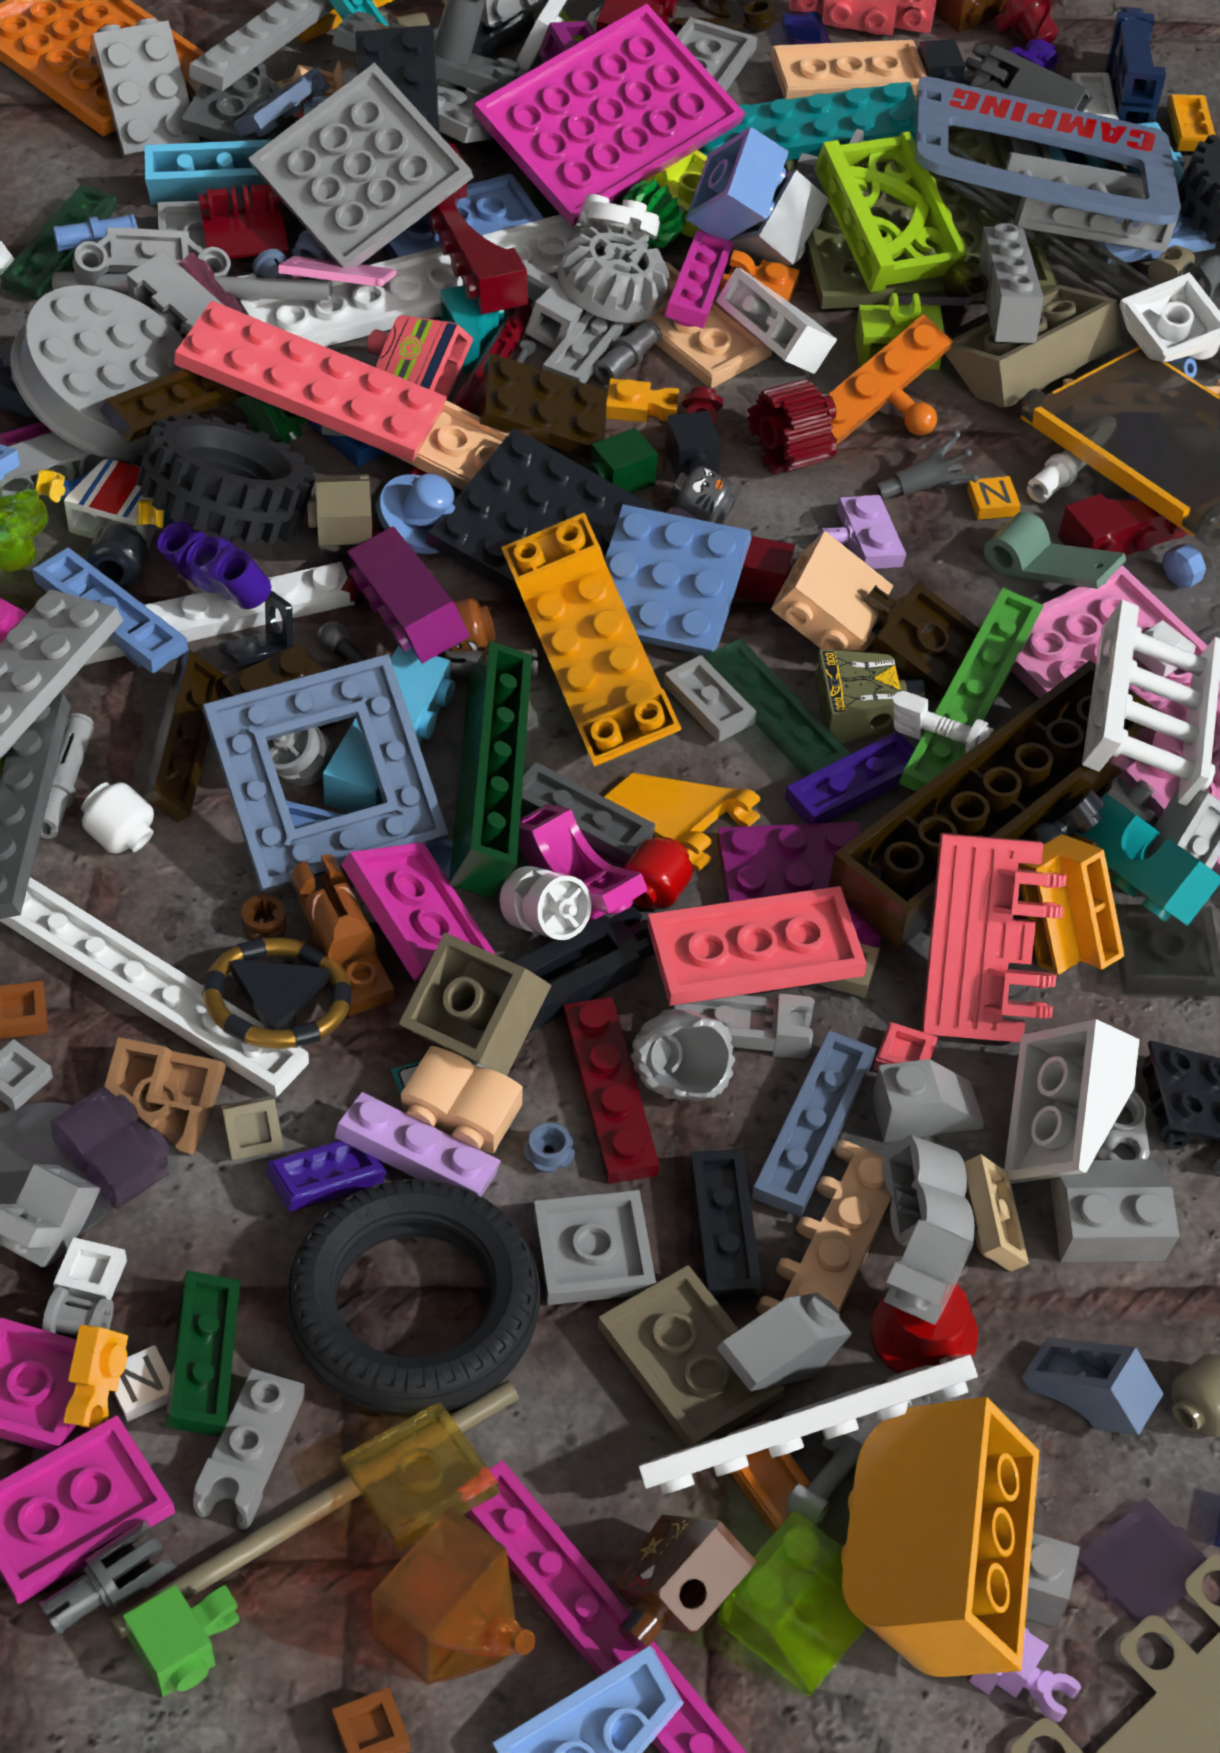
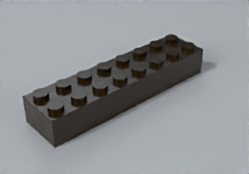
(991, 791)

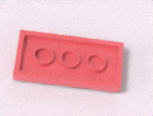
(755, 945)

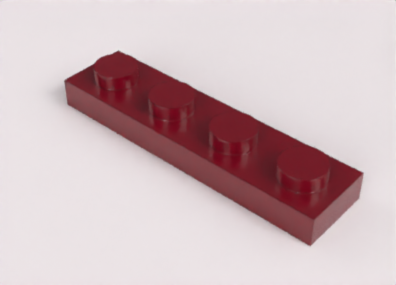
(610, 1091)

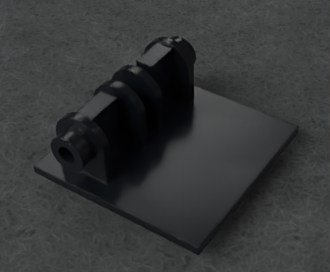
(1183, 1093)

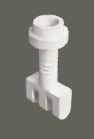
(913, 718)

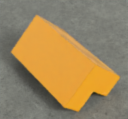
(1089, 918)

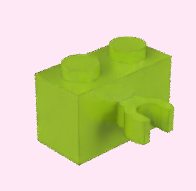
(882, 323)

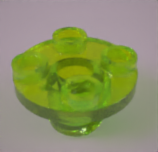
(20, 521)

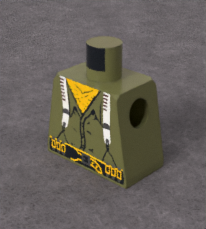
(858, 693)

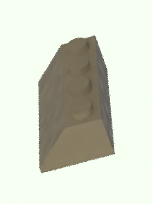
(1071, 333)

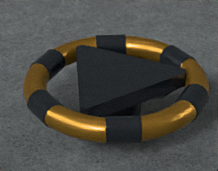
(277, 992)

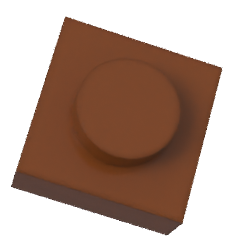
(23, 1010)
(371, 1725)

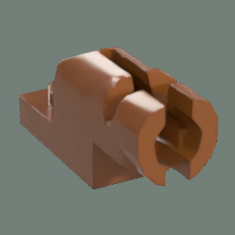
(343, 932)

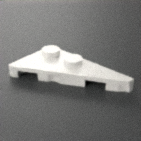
(532, 45)

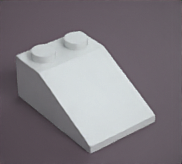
(1067, 1098)

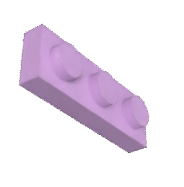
(414, 1146)

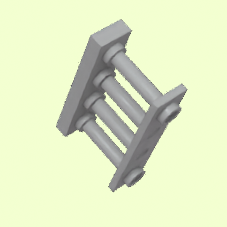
(1084, 224)

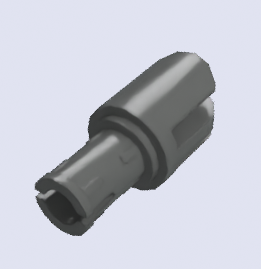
(99, 1584)

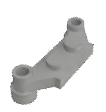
(130, 247)

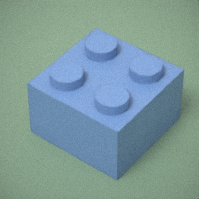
(738, 185)

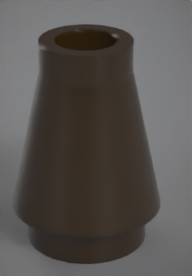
(958, 277)

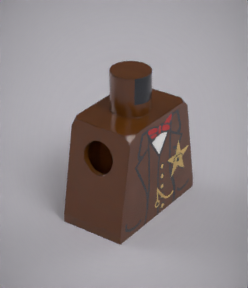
(680, 1577)

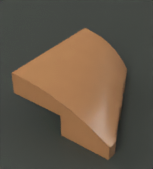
(167, 1088)

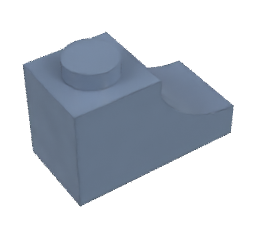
(1097, 1380)

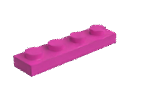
(699, 280)

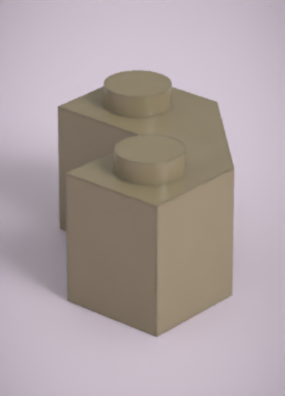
(341, 509)

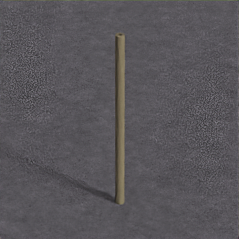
(305, 1514)

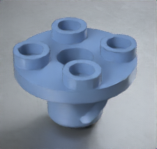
(414, 507)

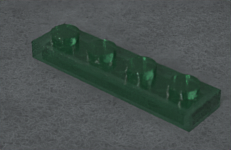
(34, 267)
(777, 709)

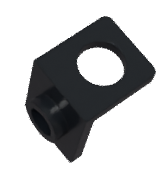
(262, 646)

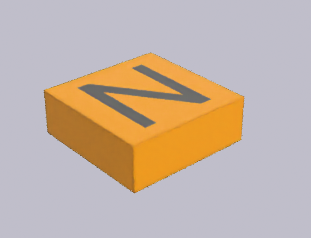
(993, 498)

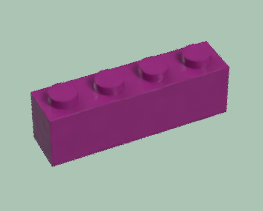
(406, 595)

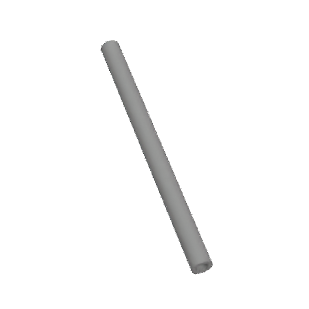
(237, 286)

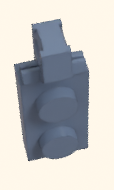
(284, 102)

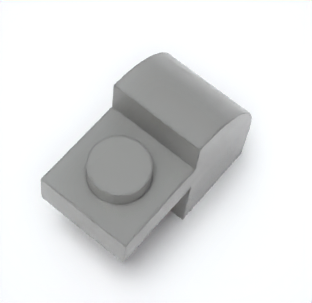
(551, 308)
(47, 1214)
(927, 1271)

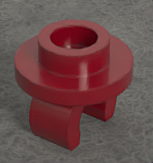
(703, 400)

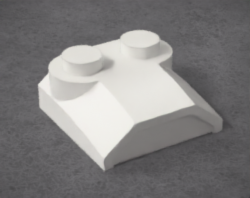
(1173, 320)

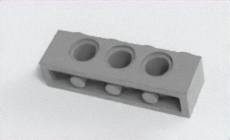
(1013, 289)

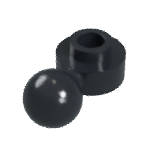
(1077, 815)

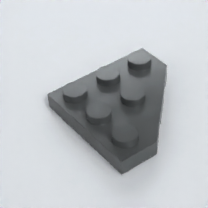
(215, 111)

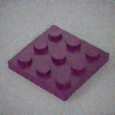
(785, 861)

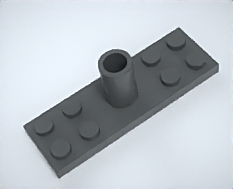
(452, 45)

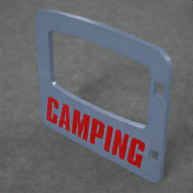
(1136, 145)

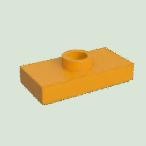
(1189, 120)

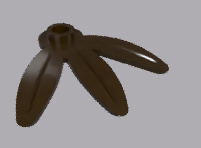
(753, 15)

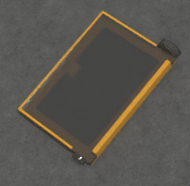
(1145, 433)

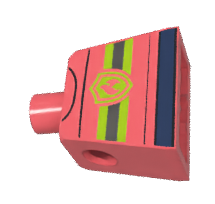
(422, 351)

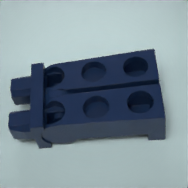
(1129, 62)

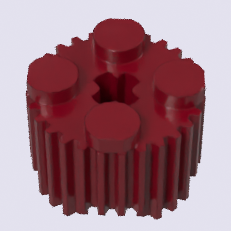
(793, 426)

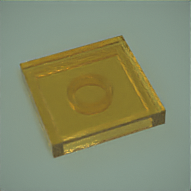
(418, 1473)

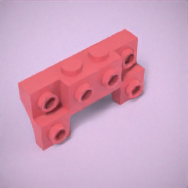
(872, 16)

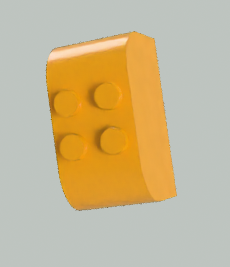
(944, 1537)

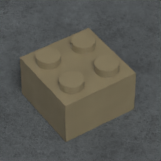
(475, 1004)

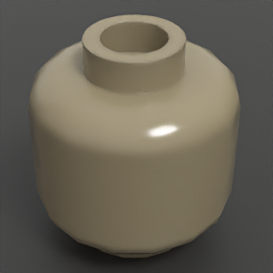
(1198, 1395)

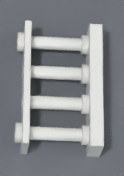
(1113, 704)

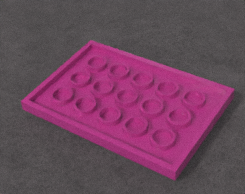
(608, 112)

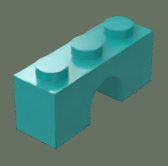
(1169, 878)

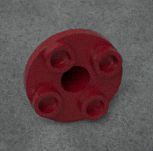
(1028, 19)

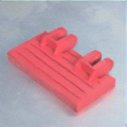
(978, 938)

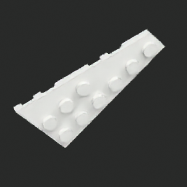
(832, 1416)

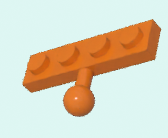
(885, 378)

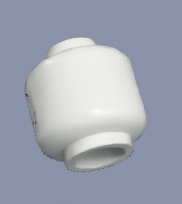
(117, 817)

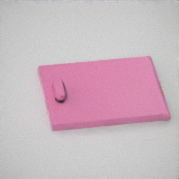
(327, 269)

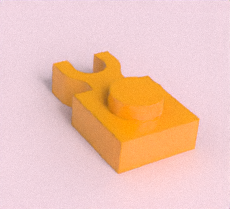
(635, 400)
(96, 1370)

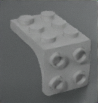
(142, 84)

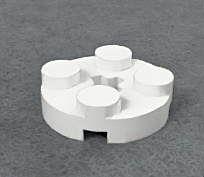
(630, 215)

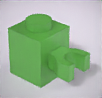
(175, 1638)

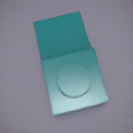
(464, 312)

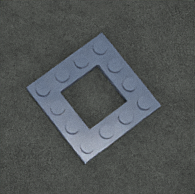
(363, 690)

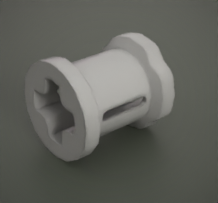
(67, 1312)

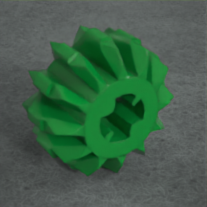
(664, 205)

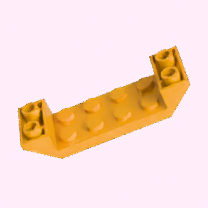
(590, 640)

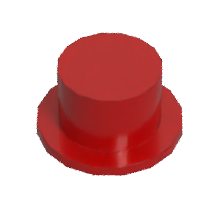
(911, 1342)

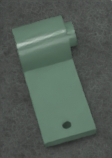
(1025, 551)

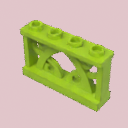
(912, 185)

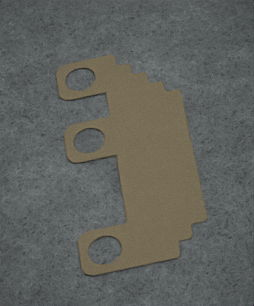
(1187, 1696)

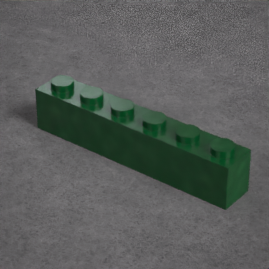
(491, 771)

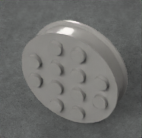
(85, 349)

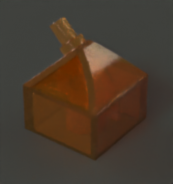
(449, 1604)

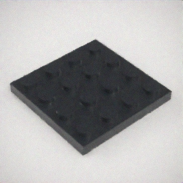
(519, 494)

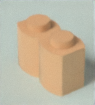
(462, 1099)

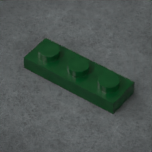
(203, 1354)

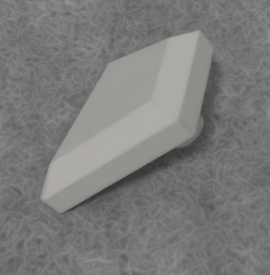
(1132, 798)

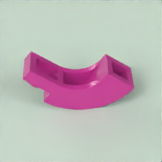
(555, 843)

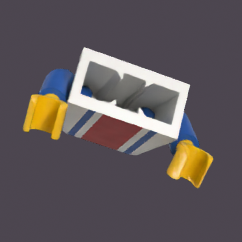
(104, 498)

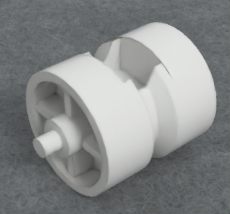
(545, 902)

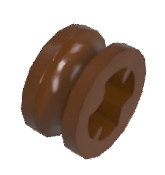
(263, 905)

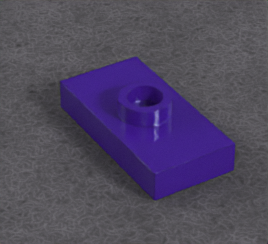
(323, 1174)

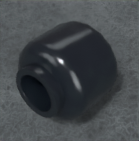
(119, 554)

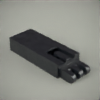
(620, 938)

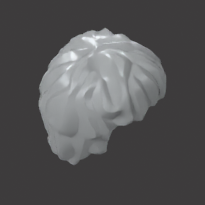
(684, 1055)

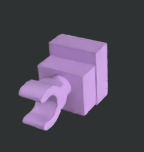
(1036, 1681)

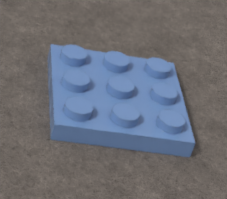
(676, 576)

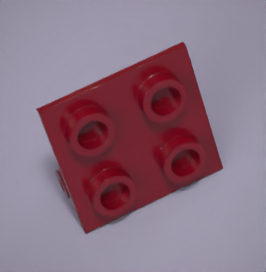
(243, 222)

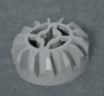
(619, 285)

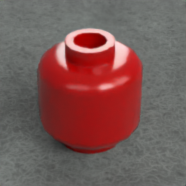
(664, 869)

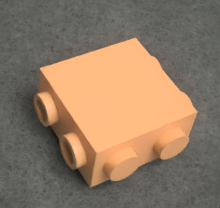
(827, 596)

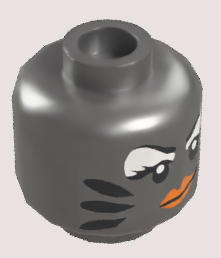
(704, 495)

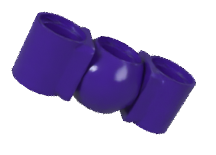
(214, 565)

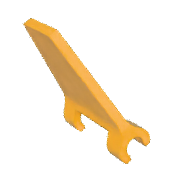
(684, 809)

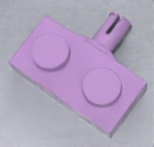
(868, 531)

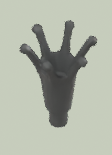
(929, 473)

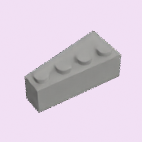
(170, 293)

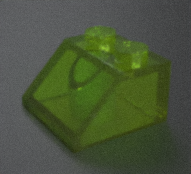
(794, 1605)

